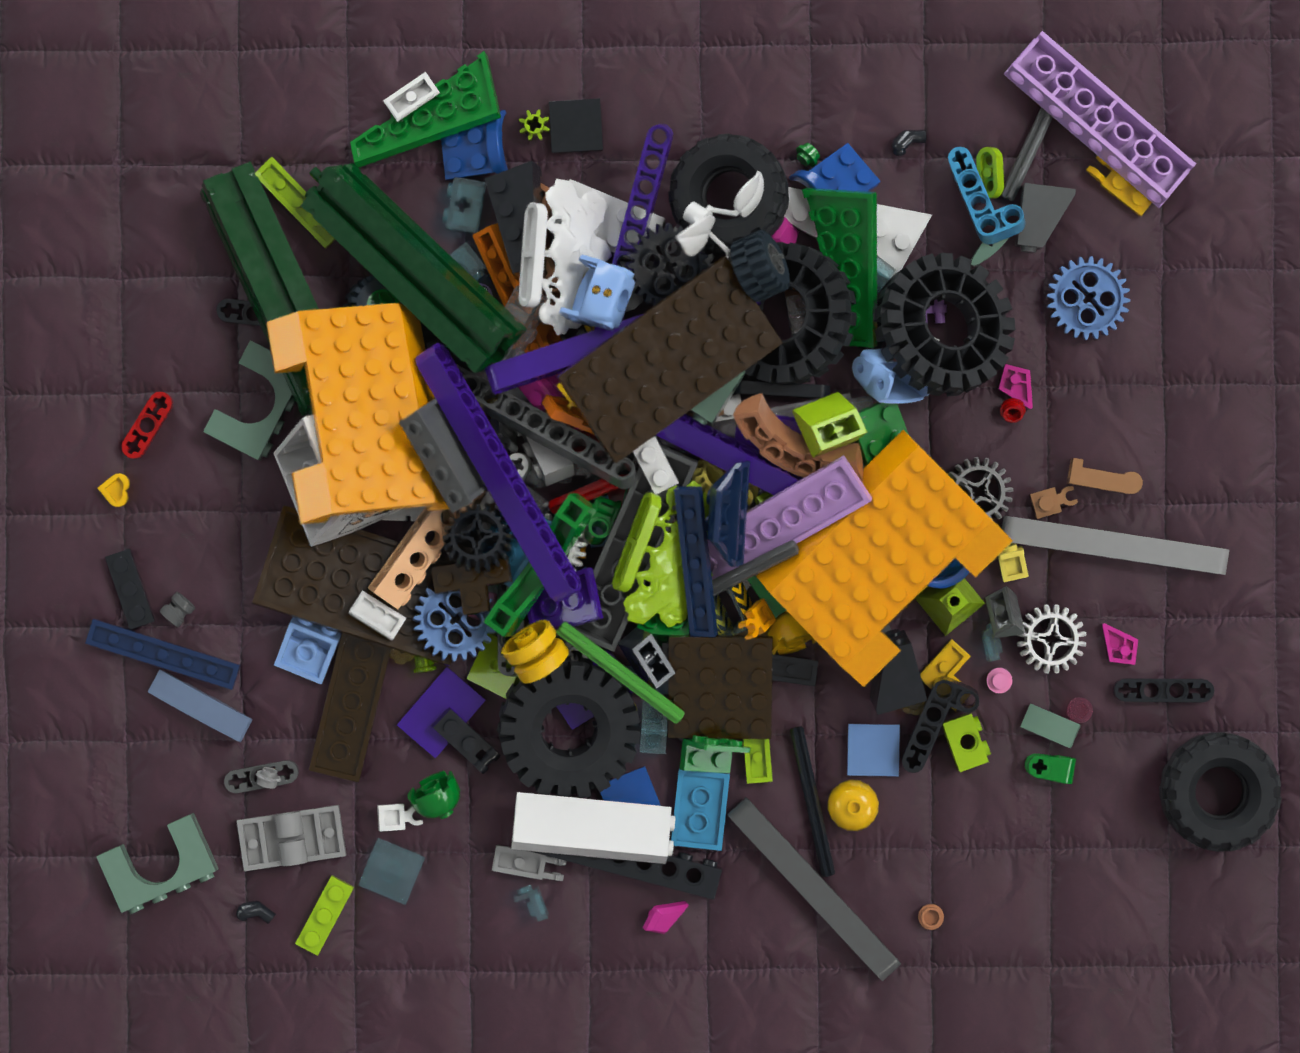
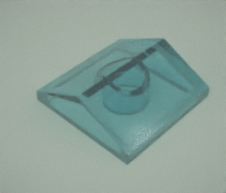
(391, 871)

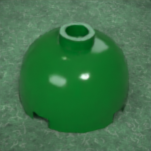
(436, 796)

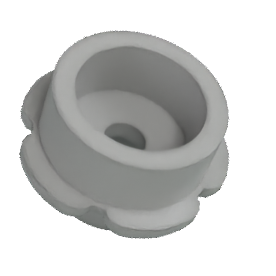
(268, 777)

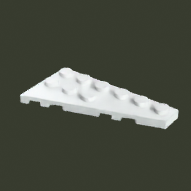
(896, 228)

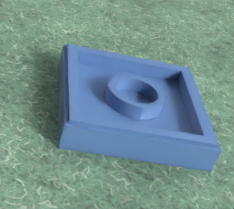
(873, 750)

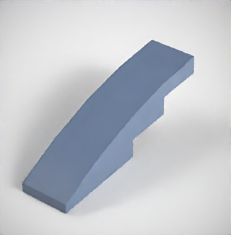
(200, 705)

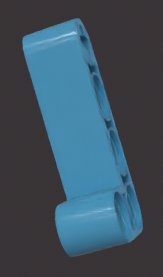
(978, 194)

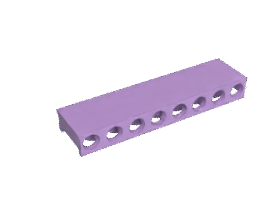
(1100, 119)

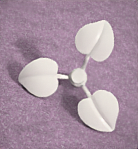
(702, 219)

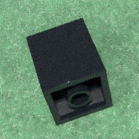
(900, 680)

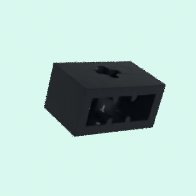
(646, 657)

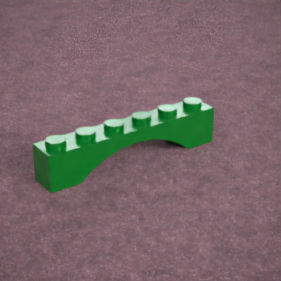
(522, 594)

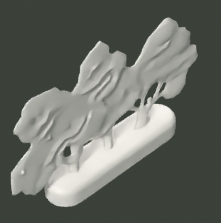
(572, 238)

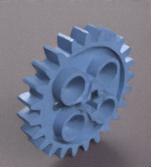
(1071, 313)
(438, 635)

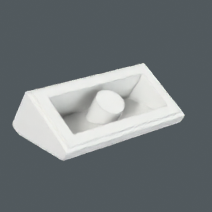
(411, 96)

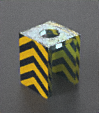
(742, 602)

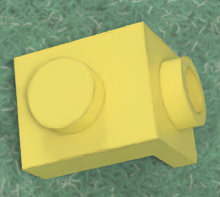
(1013, 563)

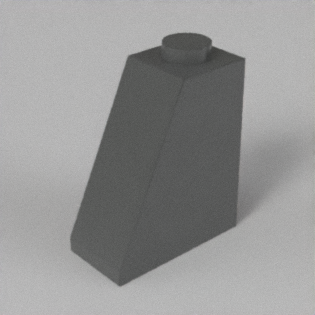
(1042, 211)

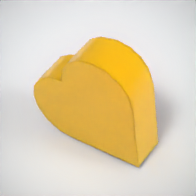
(116, 490)

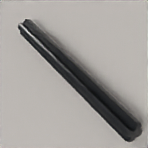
(812, 801)

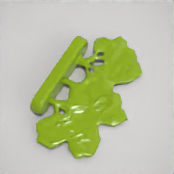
(666, 578)

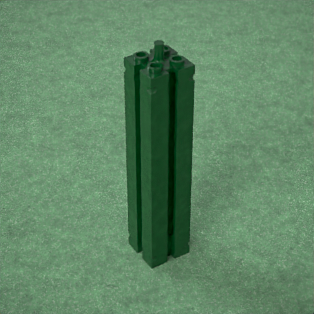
(259, 256)
(412, 266)

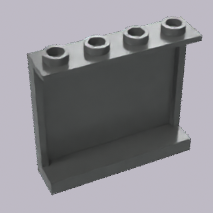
(443, 455)

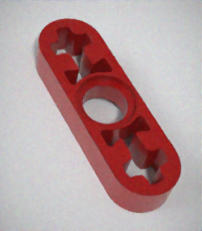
(151, 435)

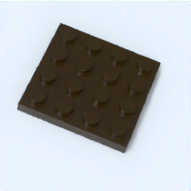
(721, 686)

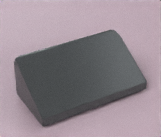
(1004, 613)

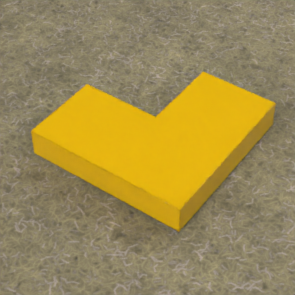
(945, 663)

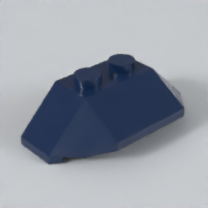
(728, 513)

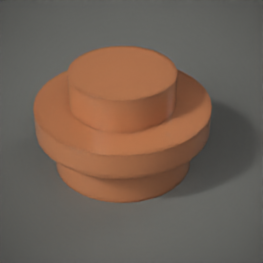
(930, 916)

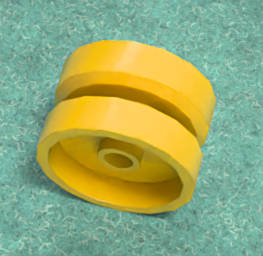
(535, 651)

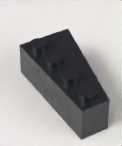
(510, 195)

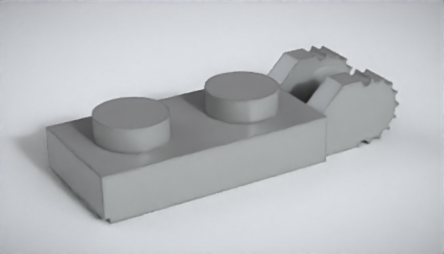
(525, 863)

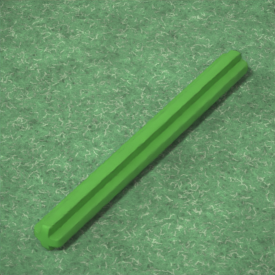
(620, 672)

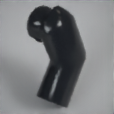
(905, 138)
(254, 909)

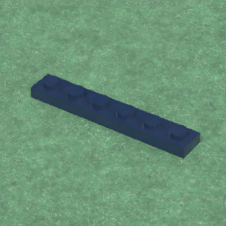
(695, 561)
(163, 654)

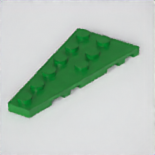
(463, 103)
(849, 237)

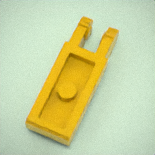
(1120, 188)

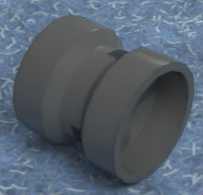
(177, 609)

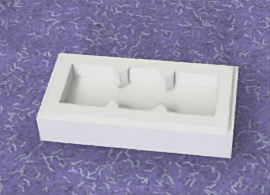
(377, 615)

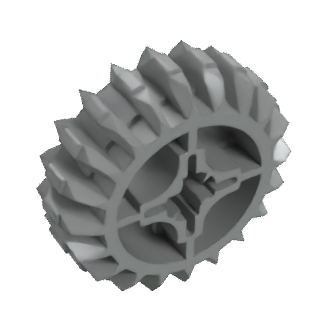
(990, 472)

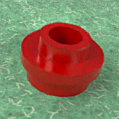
(1012, 410)

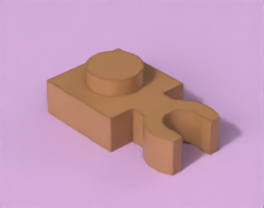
(1048, 501)

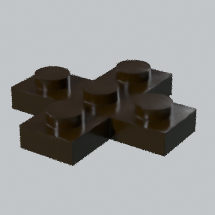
(471, 584)

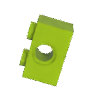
(966, 757)

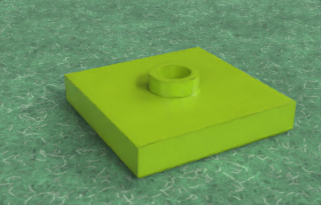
(486, 671)

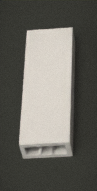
(592, 828)

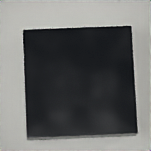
(575, 126)

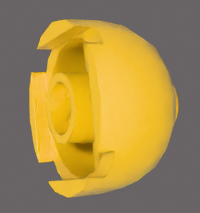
(788, 635)
(853, 805)

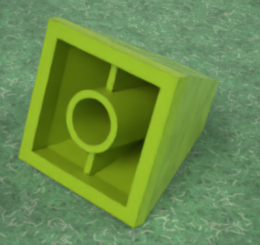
(945, 616)

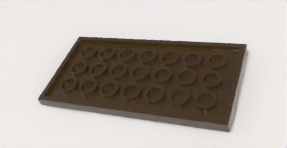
(669, 360)
(326, 580)

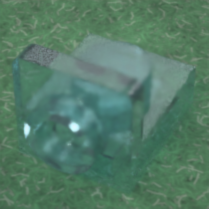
(991, 645)
(536, 905)

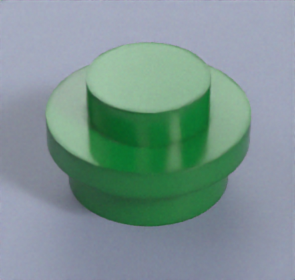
(807, 154)

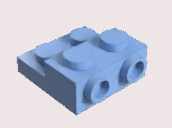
(307, 649)

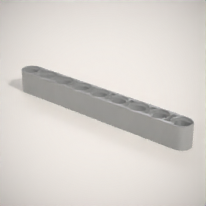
(1116, 545)

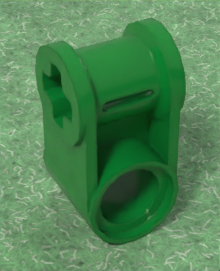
(603, 518)
(1055, 768)

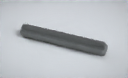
(1026, 155)
(755, 567)

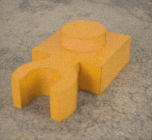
(758, 619)

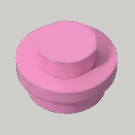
(999, 680)

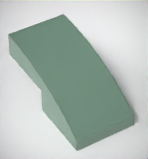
(985, 251)
(1050, 725)

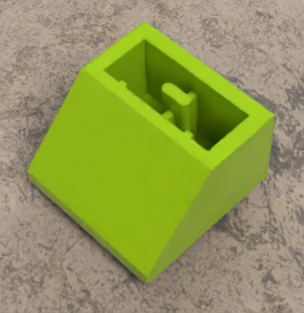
(829, 424)

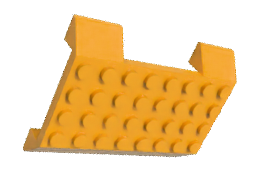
(359, 389)
(882, 556)

